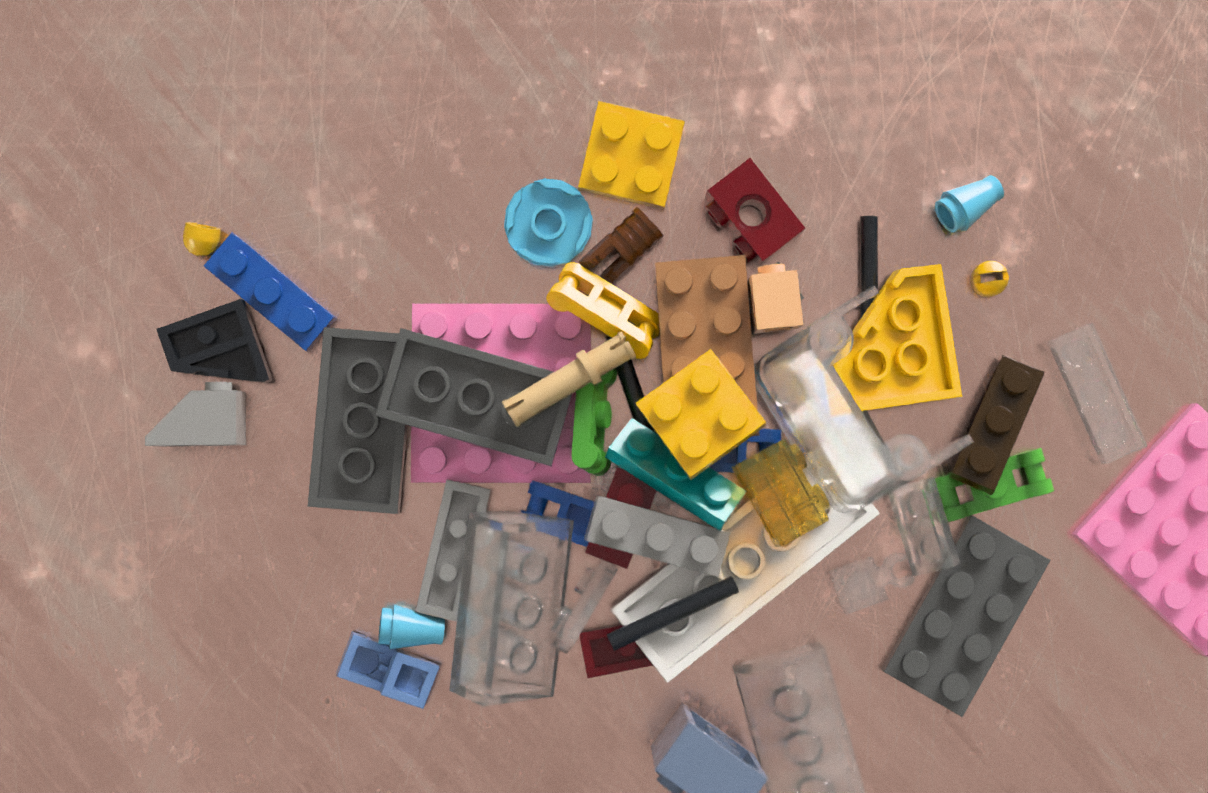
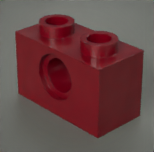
(746, 187)

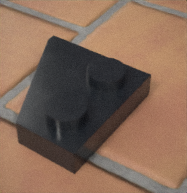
(216, 344)

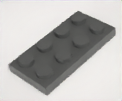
(462, 394)
(354, 452)
(966, 616)

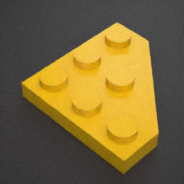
(903, 344)

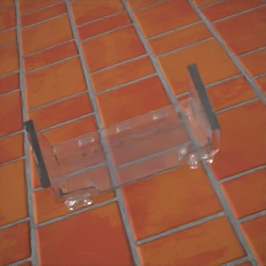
(828, 424)

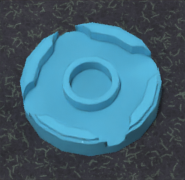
(548, 223)

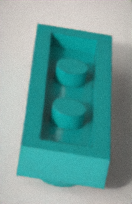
(648, 459)

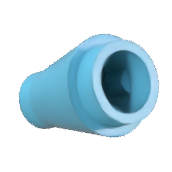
(966, 204)
(407, 628)

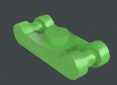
(590, 419)
(1006, 489)

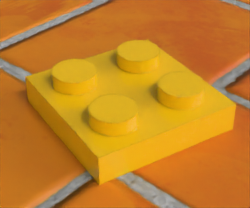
(631, 155)
(701, 414)

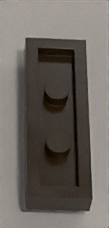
(997, 424)

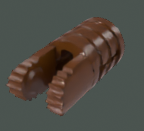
(628, 240)

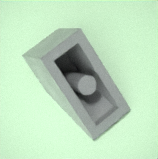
(204, 419)

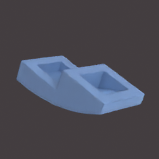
(390, 671)

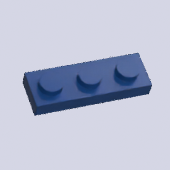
(269, 292)

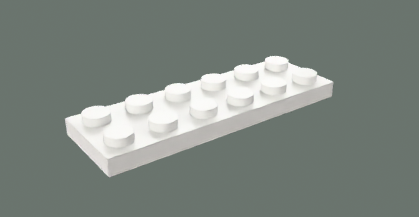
(758, 571)

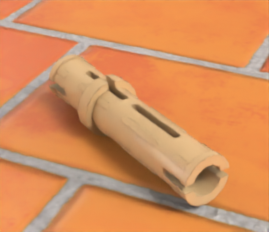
(570, 378)

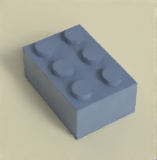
(703, 759)

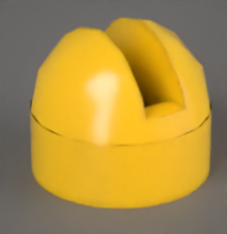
(200, 238)
(990, 288)

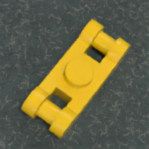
(605, 307)

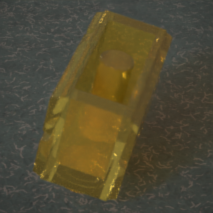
(782, 492)

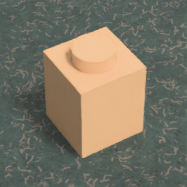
(775, 299)

